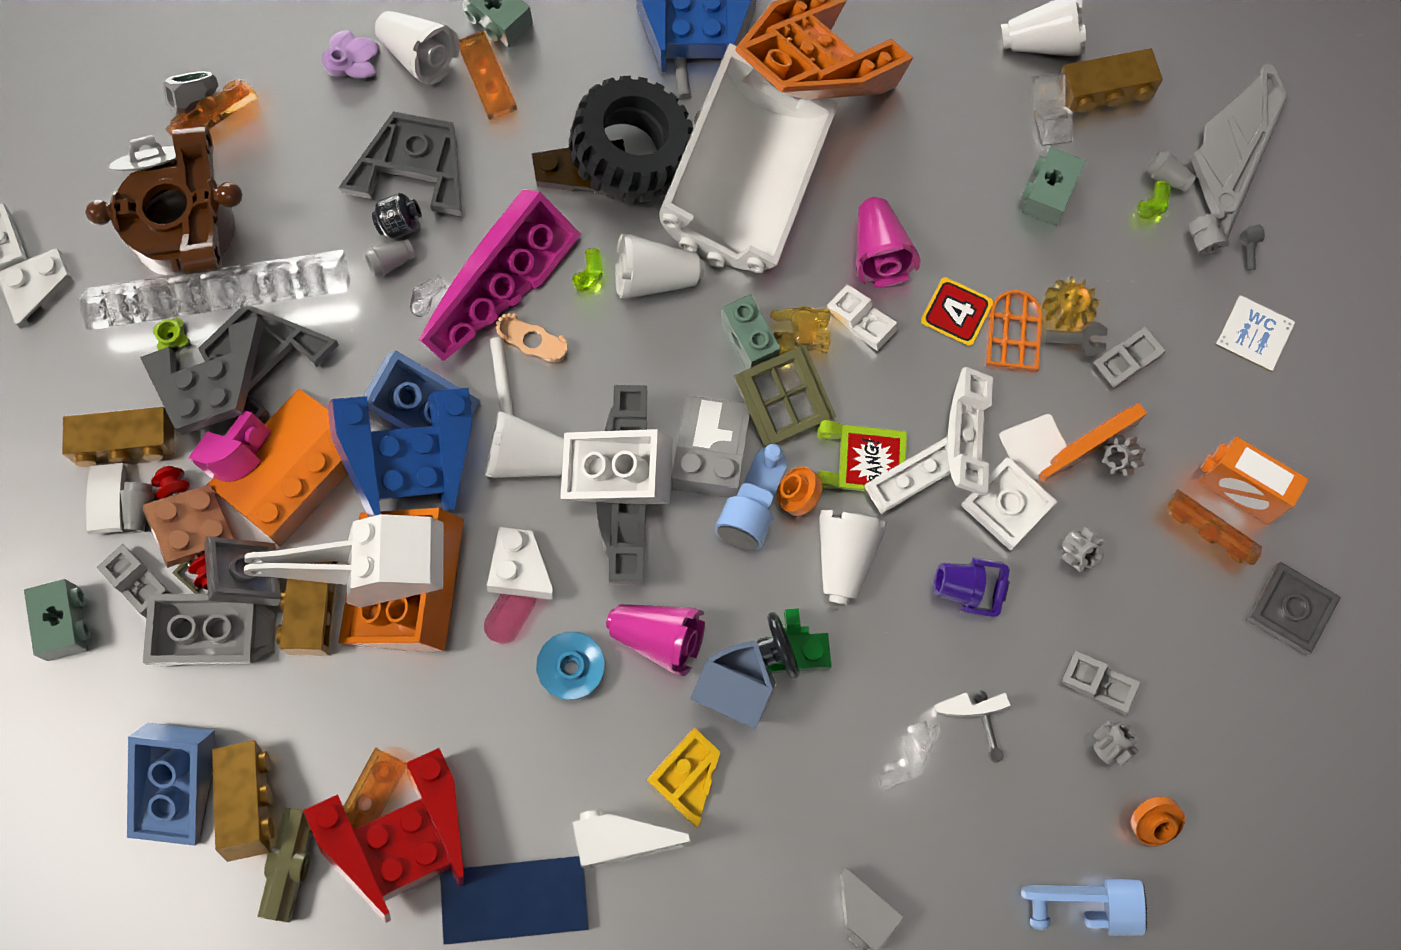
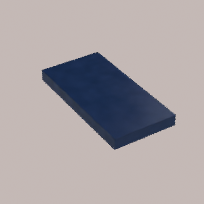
(514, 900)

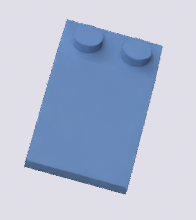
(401, 393)
(168, 782)

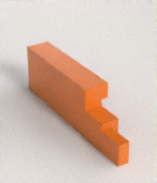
(1094, 440)

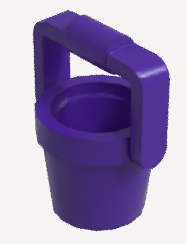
(967, 585)

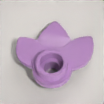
(350, 56)

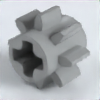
(1132, 451)
(1083, 549)
(1115, 743)

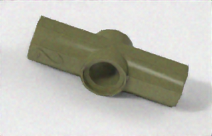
(286, 867)

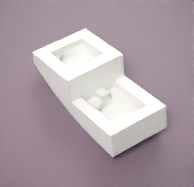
(861, 318)
(104, 498)
(961, 706)

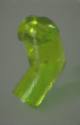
(1158, 204)
(592, 274)

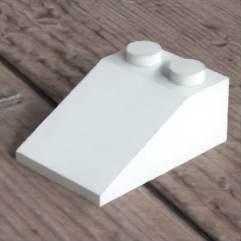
(617, 467)
(615, 839)

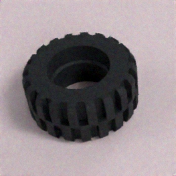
(637, 105)

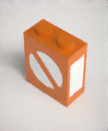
(1252, 480)

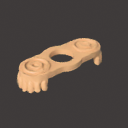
(514, 331)

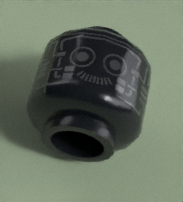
(396, 216)

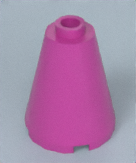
(883, 246)
(659, 633)

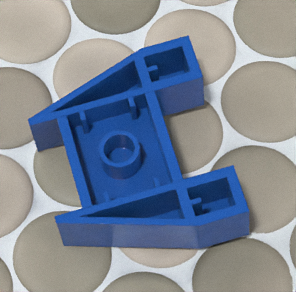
(694, 26)
(407, 459)

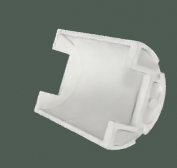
(744, 169)

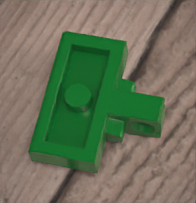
(810, 650)

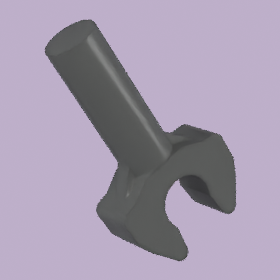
(1080, 337)

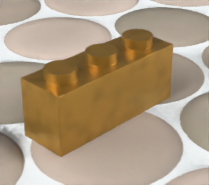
(1111, 80)
(118, 436)
(306, 616)
(241, 801)

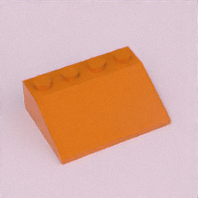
(294, 472)
(414, 621)

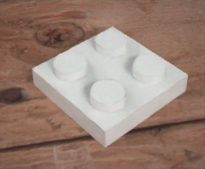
(1012, 504)

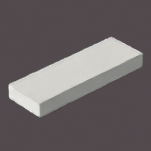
(910, 477)

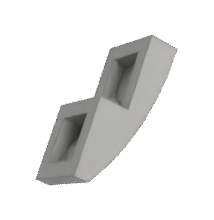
(1129, 357)
(131, 578)
(1100, 683)

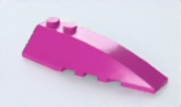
(503, 267)

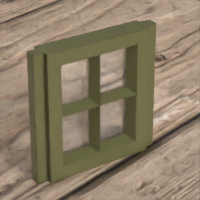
(784, 396)

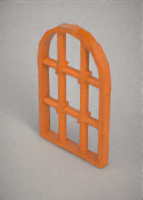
(1006, 340)

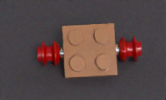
(184, 521)

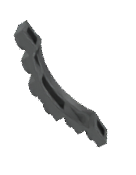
(624, 524)

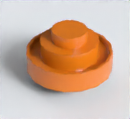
(799, 491)
(1157, 821)

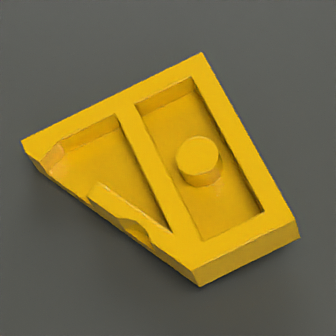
(687, 775)

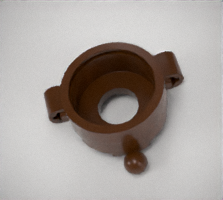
(206, 226)

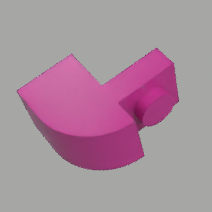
(233, 454)

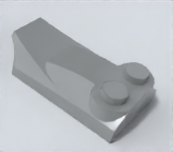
(201, 631)

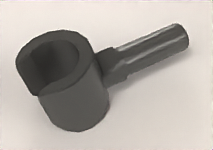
(1249, 237)

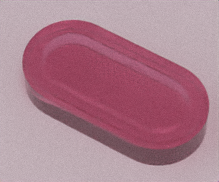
(508, 617)

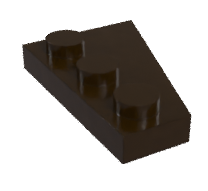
(556, 171)

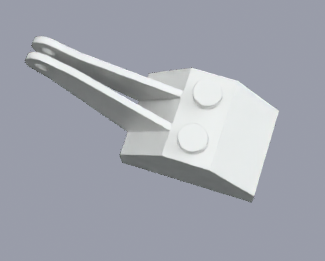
(385, 558)

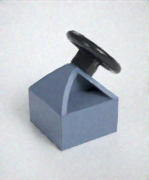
(739, 677)

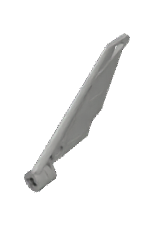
(1231, 157)

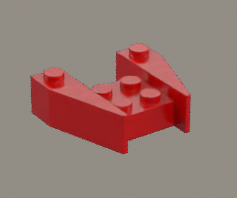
(400, 846)

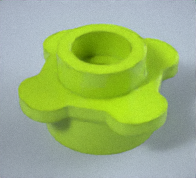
(169, 326)

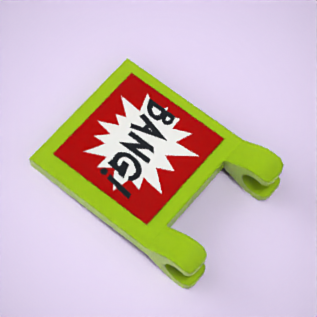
(863, 454)

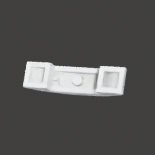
(965, 431)

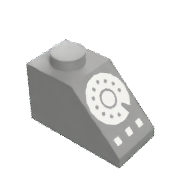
(866, 913)

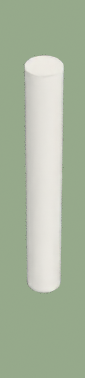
(501, 375)

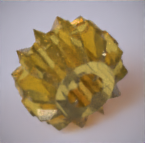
(1070, 304)

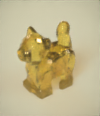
(804, 327)

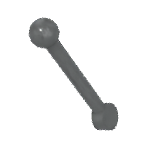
(995, 754)

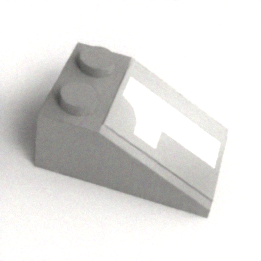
(710, 447)

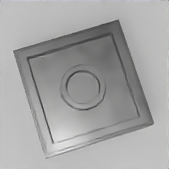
(226, 573)
(1293, 608)

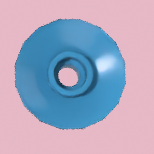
(558, 653)

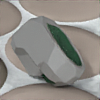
(188, 89)

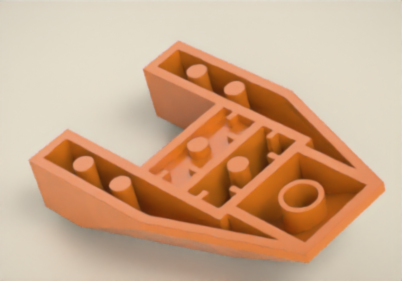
(807, 60)

